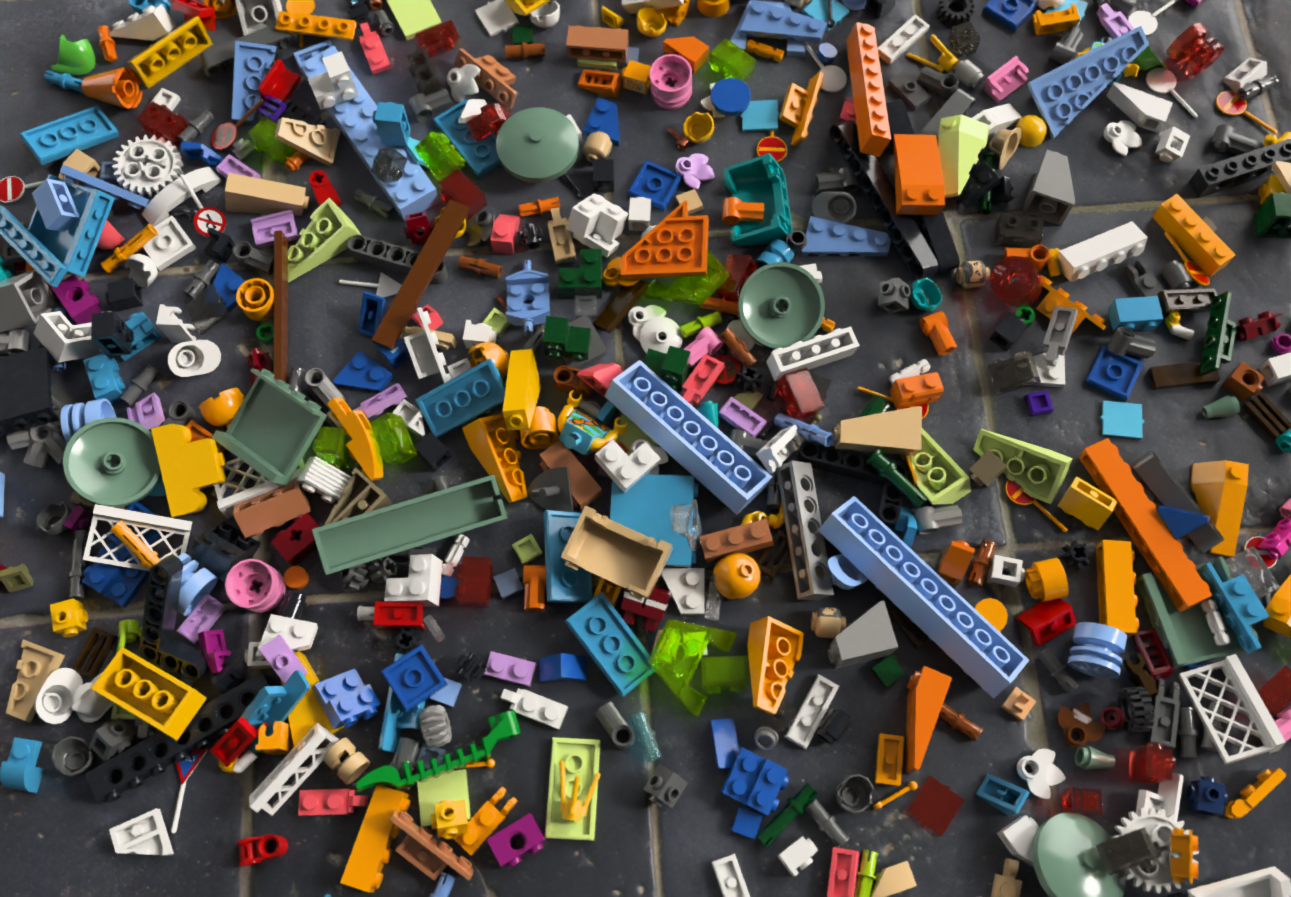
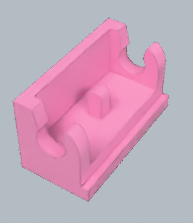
(1006, 79)

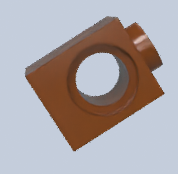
(1235, 383)

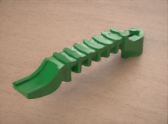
(502, 727)

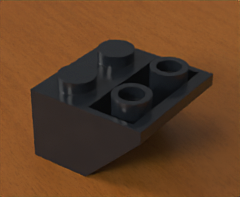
(222, 549)

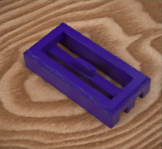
(267, 104)

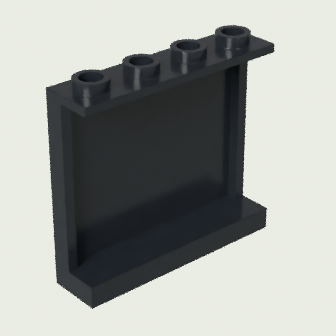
(26, 391)

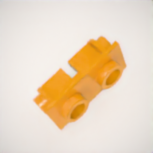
(1184, 866)

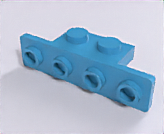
(1237, 604)
(275, 703)
(396, 719)

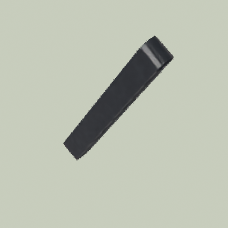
(882, 198)
(933, 227)

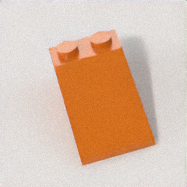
(918, 175)
(924, 703)

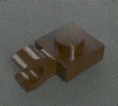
(1138, 676)

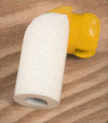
(1175, 327)
(239, 764)

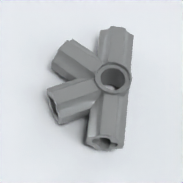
(38, 447)

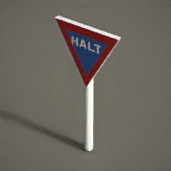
(185, 769)

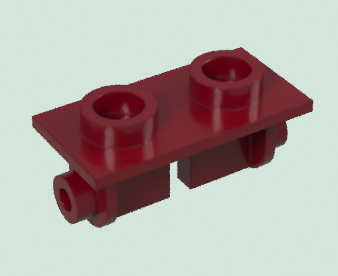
(1265, 322)
(258, 361)

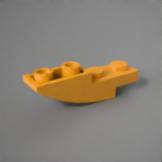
(363, 445)

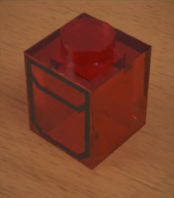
(1082, 801)

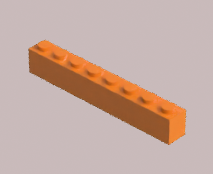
(868, 90)
(1145, 526)

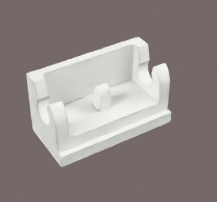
(172, 326)
(779, 448)

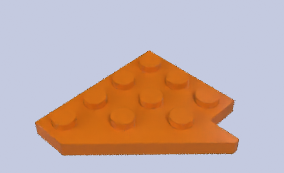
(670, 249)

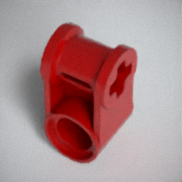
(323, 188)
(256, 849)

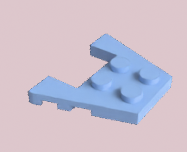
(794, 48)

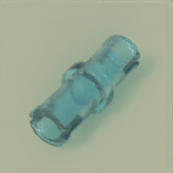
(646, 736)

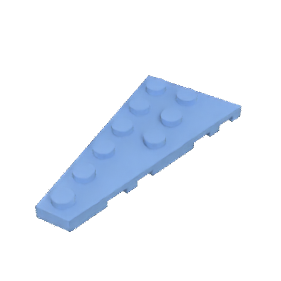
(1075, 84)

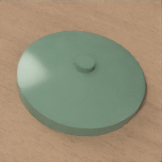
(537, 145)
(781, 305)
(111, 462)
(1069, 861)

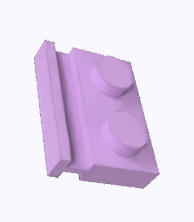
(265, 226)
(147, 412)

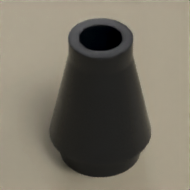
(796, 240)

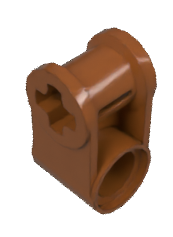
(573, 383)

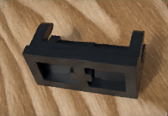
(297, 113)

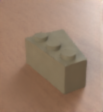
(358, 498)

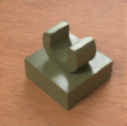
(16, 578)

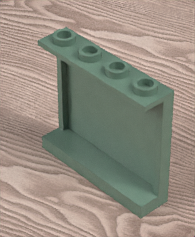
(272, 428)
(1187, 633)

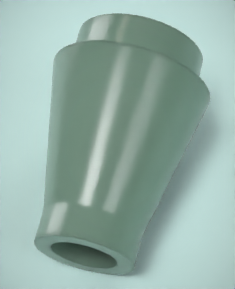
(1223, 407)
(1091, 758)

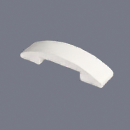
(177, 192)

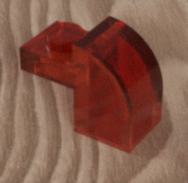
(489, 120)

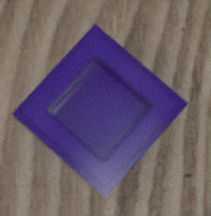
(1038, 403)

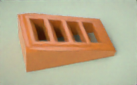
(610, 89)

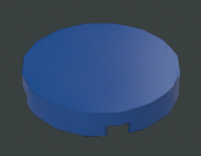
(730, 96)

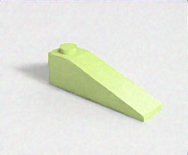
(958, 147)
(321, 239)

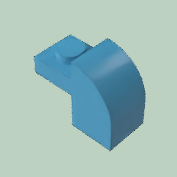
(20, 769)

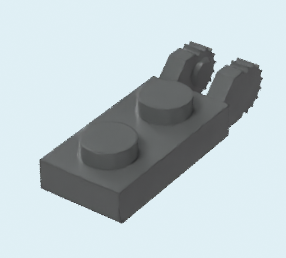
(1147, 283)
(1165, 715)

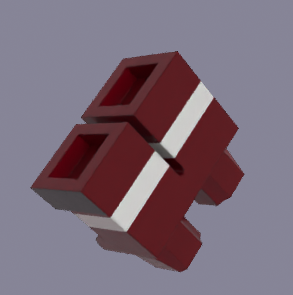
(653, 610)

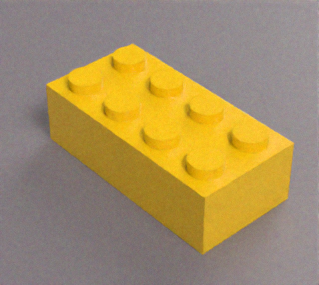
(149, 693)

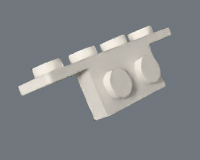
(424, 352)
(1168, 799)

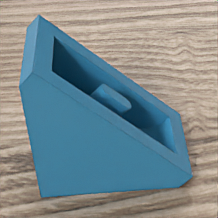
(1002, 795)

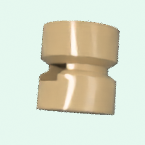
(352, 766)

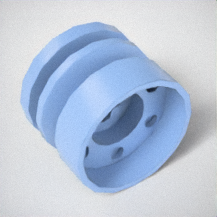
(78, 415)
(193, 584)
(1097, 650)

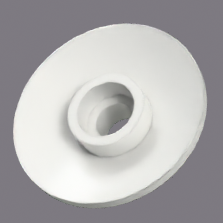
(655, 326)

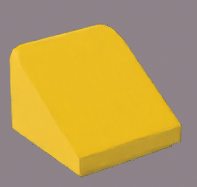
(611, 18)

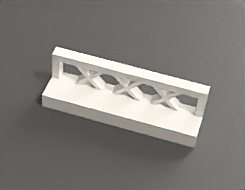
(289, 766)

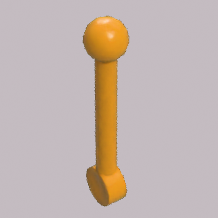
(489, 763)
(912, 785)

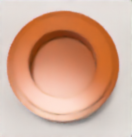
(296, 577)

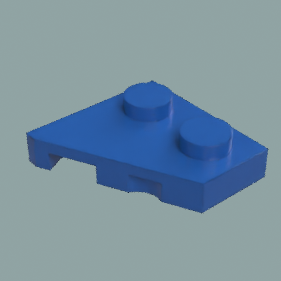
(604, 119)
(227, 284)
(363, 374)

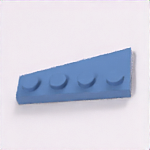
(774, 21)
(251, 66)
(73, 175)
(834, 237)

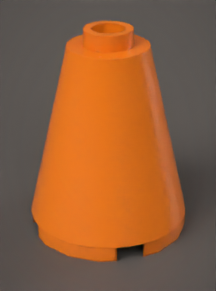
(114, 87)

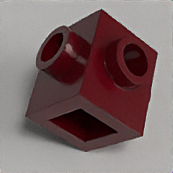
(415, 222)

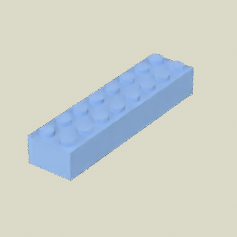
(688, 436)

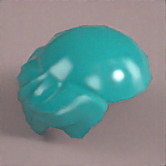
(925, 295)

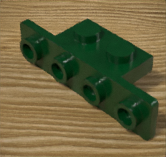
(1219, 335)

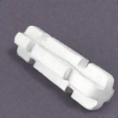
(913, 370)
(454, 554)
(1215, 622)

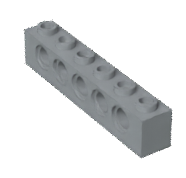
(802, 527)

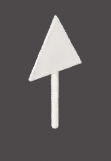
(385, 288)

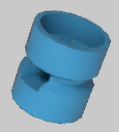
(775, 252)

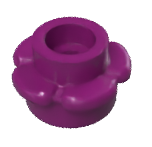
(1285, 340)

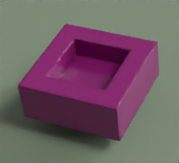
(77, 519)

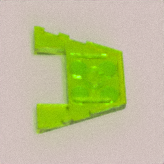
(691, 288)
(679, 653)

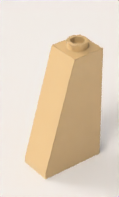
(263, 196)
(890, 431)

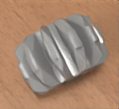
(435, 726)

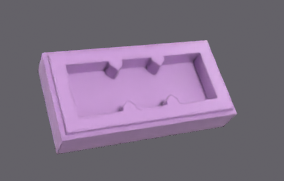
(234, 166)
(742, 417)
(201, 618)
(282, 658)

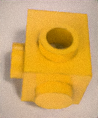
(68, 617)

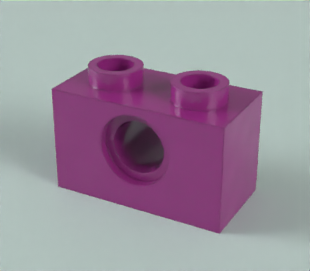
(70, 292)
(502, 841)

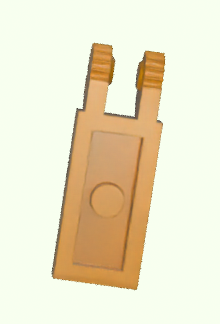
(1253, 794)
(484, 823)

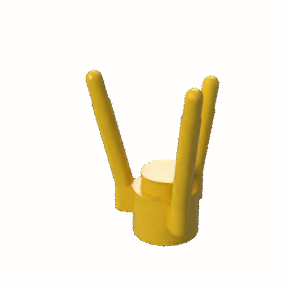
(947, 60)
(572, 809)

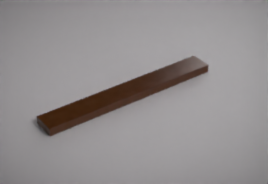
(420, 275)
(280, 318)

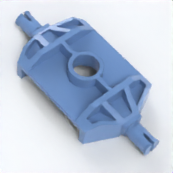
(523, 287)

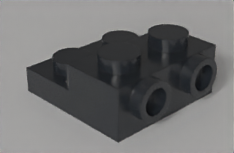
(980, 182)

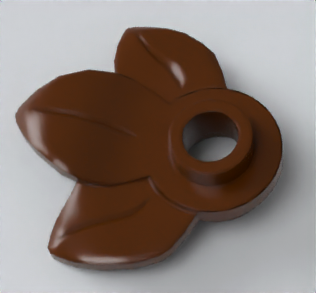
(1080, 722)

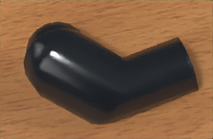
(184, 211)

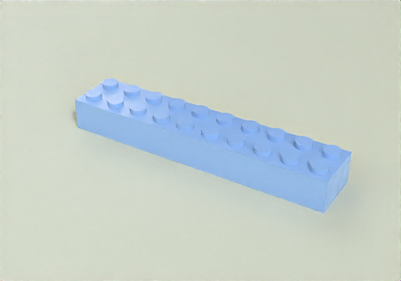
(355, 119)
(924, 596)

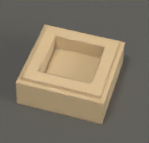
(693, 201)

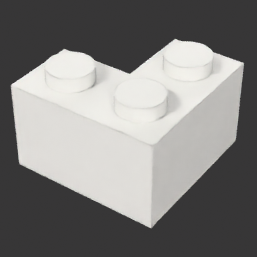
(335, 84)
(598, 216)
(63, 339)
(626, 469)
(422, 582)

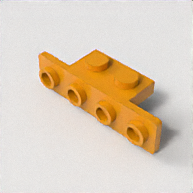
(315, 25)
(799, 106)
(1060, 299)

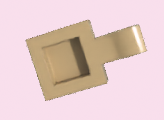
(1006, 884)

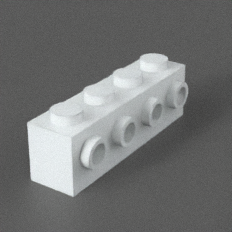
(1101, 251)
(812, 353)

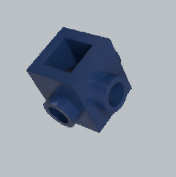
(1206, 796)

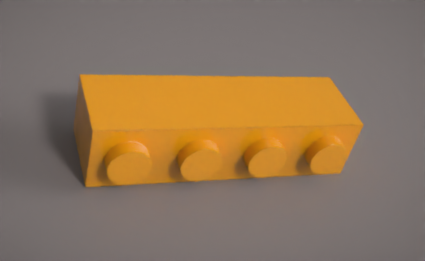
(1193, 235)
(1116, 586)
(374, 839)

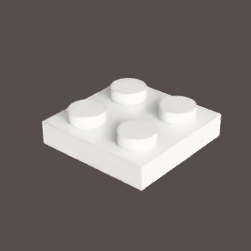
(169, 244)

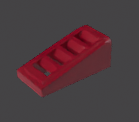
(1163, 660)

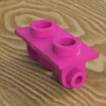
(1275, 541)

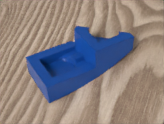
(198, 151)

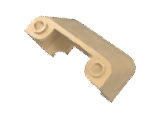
(616, 553)

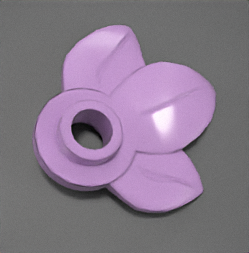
(696, 170)

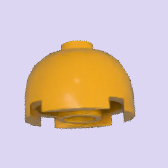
(486, 350)
(223, 408)
(736, 576)

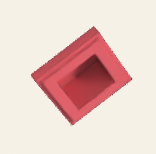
(436, 320)

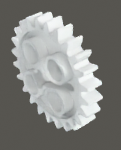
(147, 165)
(1160, 873)

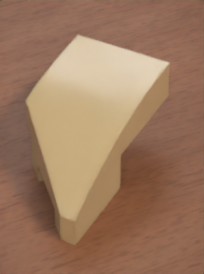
(893, 880)

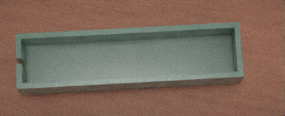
(408, 524)

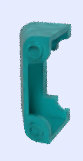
(760, 182)

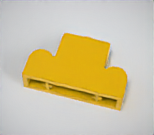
(187, 467)

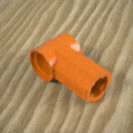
(736, 211)
(1030, 253)
(937, 329)
(534, 581)

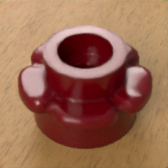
(1106, 717)

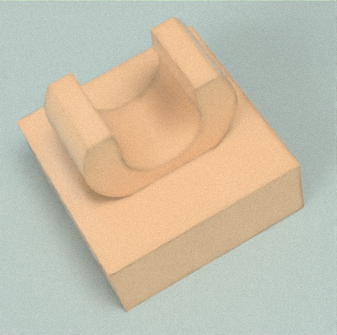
(1018, 704)

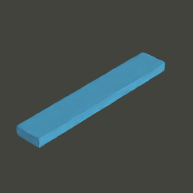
(31, 248)

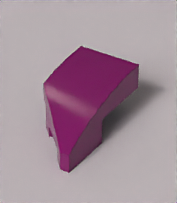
(214, 648)

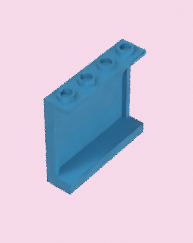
(77, 244)
(647, 511)

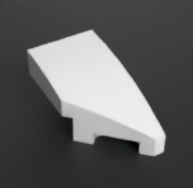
(471, 110)
(411, 416)

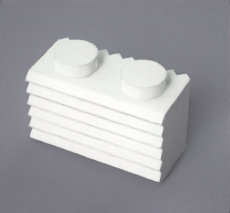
(323, 479)

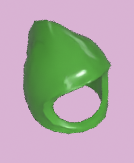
(75, 57)

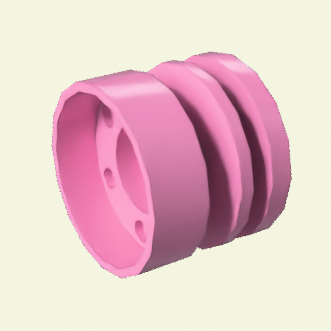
(671, 81)
(244, 582)

